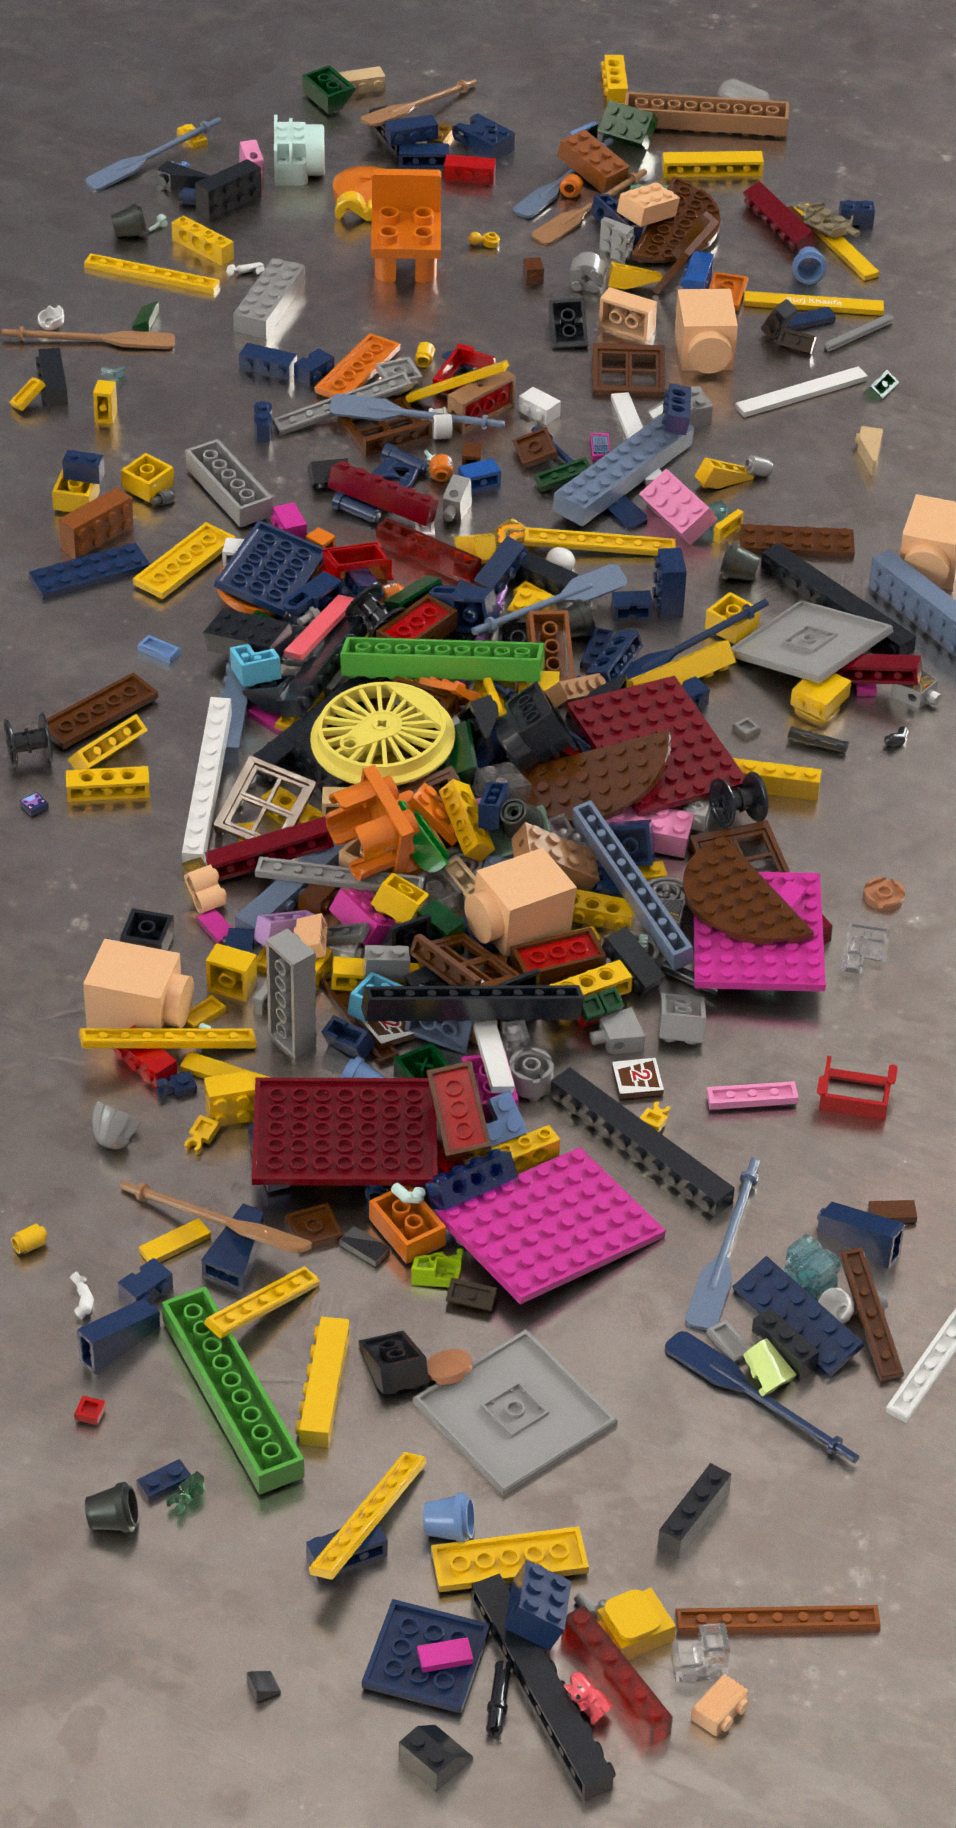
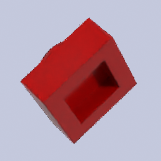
(90, 1410)

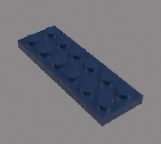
(88, 571)
(771, 1287)

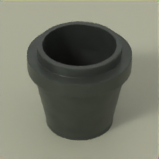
(129, 222)
(739, 563)
(580, 619)
(517, 812)
(113, 1509)

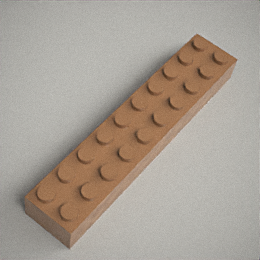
(714, 113)

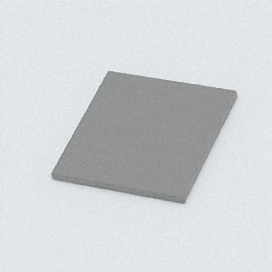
(810, 641)
(515, 1412)

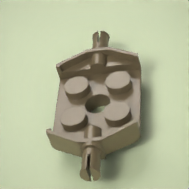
(826, 221)

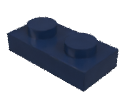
(163, 1480)

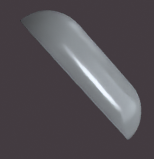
(736, 89)

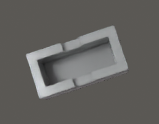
(386, 961)

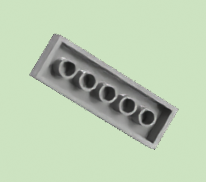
(269, 298)
(229, 483)
(291, 993)

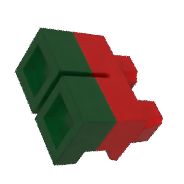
(600, 1005)

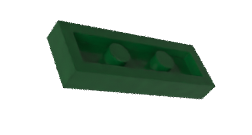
(560, 474)

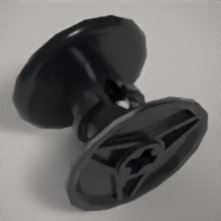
(374, 610)
(28, 740)
(750, 797)

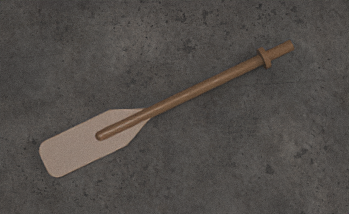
(397, 111)
(570, 220)
(122, 338)
(244, 1228)

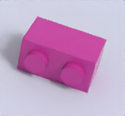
(288, 518)

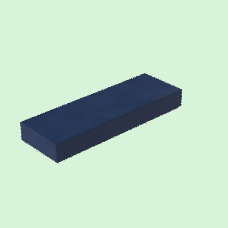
(812, 318)
(595, 646)

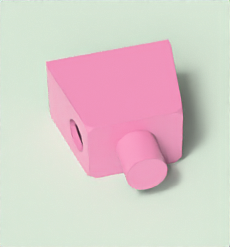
(251, 147)

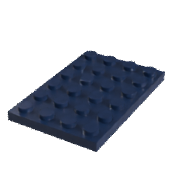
(269, 567)

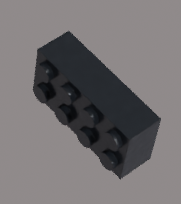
(228, 189)
(239, 628)
(308, 767)

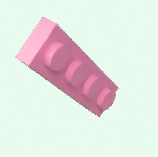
(752, 1095)

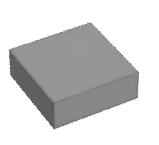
(746, 728)

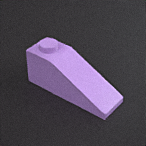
(272, 924)

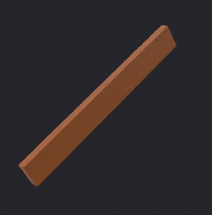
(781, 1619)

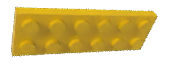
(182, 561)
(462, 1564)

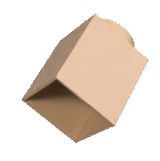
(705, 330)
(931, 540)
(520, 901)
(136, 988)

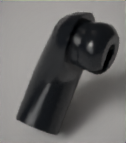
(897, 739)

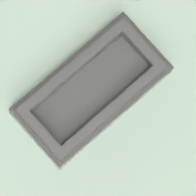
(728, 1341)

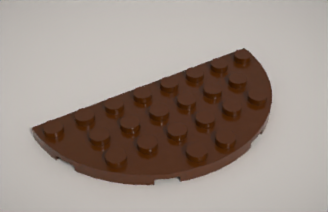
(663, 236)
(607, 776)
(737, 900)

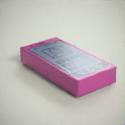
(599, 445)

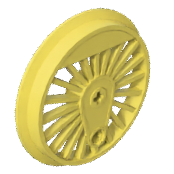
(382, 731)

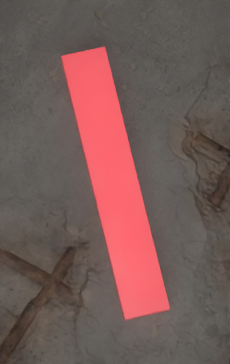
(318, 628)

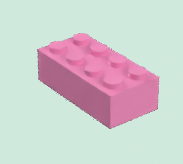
(678, 506)
(670, 829)

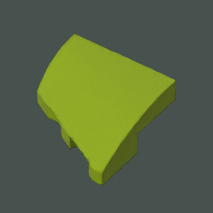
(437, 1269)

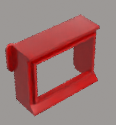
(460, 356)
(355, 557)
(852, 1105)

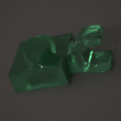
(188, 1491)

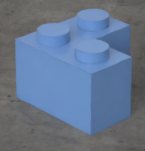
(507, 1119)

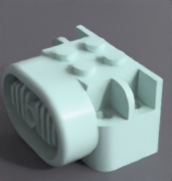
(297, 152)

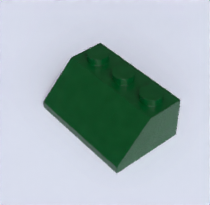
(327, 88)
(412, 593)
(462, 755)

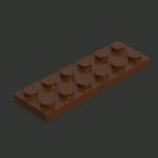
(799, 540)
(100, 710)

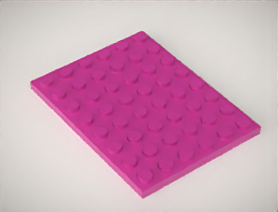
(781, 966)
(551, 1225)

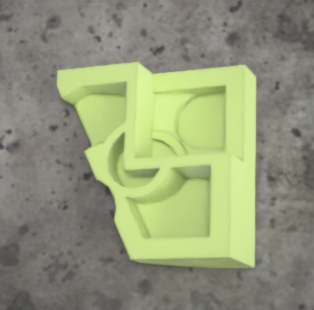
(768, 1366)

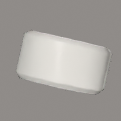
(441, 424)

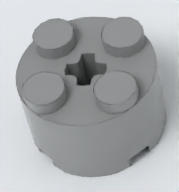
(587, 272)
(532, 1073)

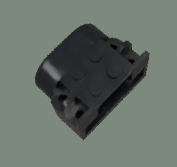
(532, 729)

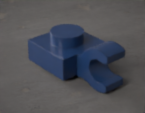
(179, 1084)

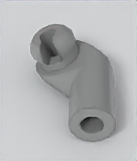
(582, 1600)

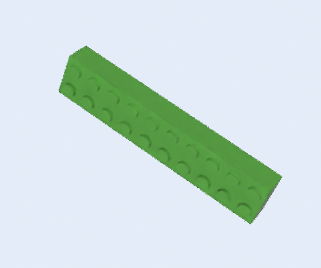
(442, 659)
(233, 1393)

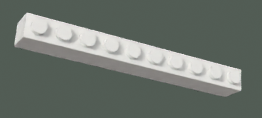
(207, 779)

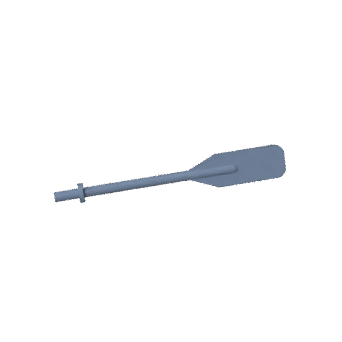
(129, 166)
(544, 195)
(382, 409)
(584, 587)
(716, 1277)

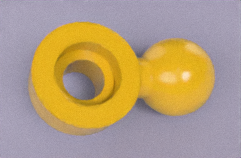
(489, 239)

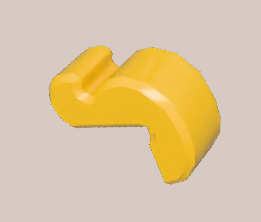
(354, 202)

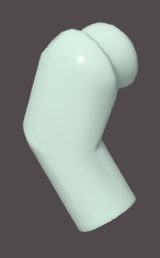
(405, 1196)

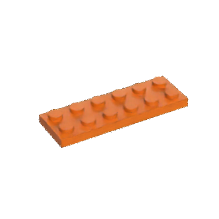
(357, 366)

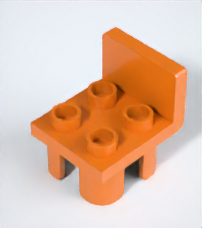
(406, 221)
(373, 816)

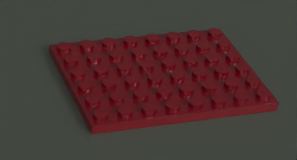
(652, 708)
(343, 1131)

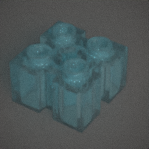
(811, 1266)

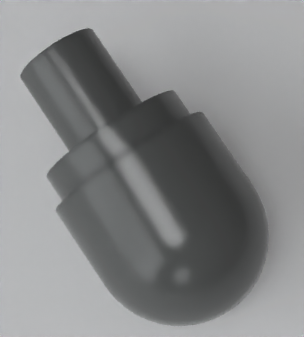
(163, 497)

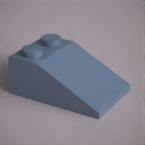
(448, 1034)

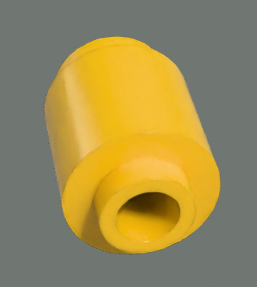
(424, 354)
(29, 1239)

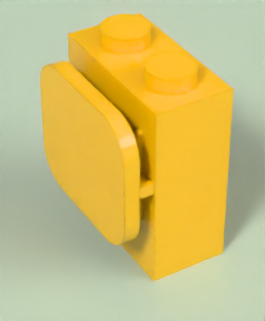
(822, 699)
(636, 1622)

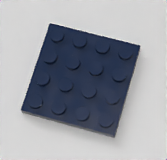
(396, 1664)

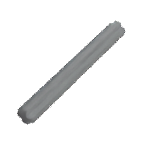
(858, 332)

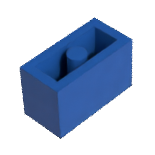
(483, 474)

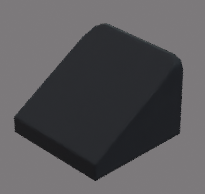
(262, 1684)

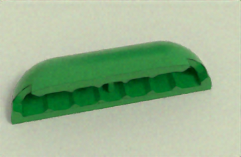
(429, 851)

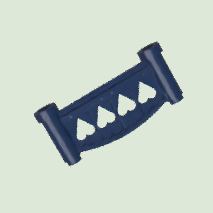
(392, 460)

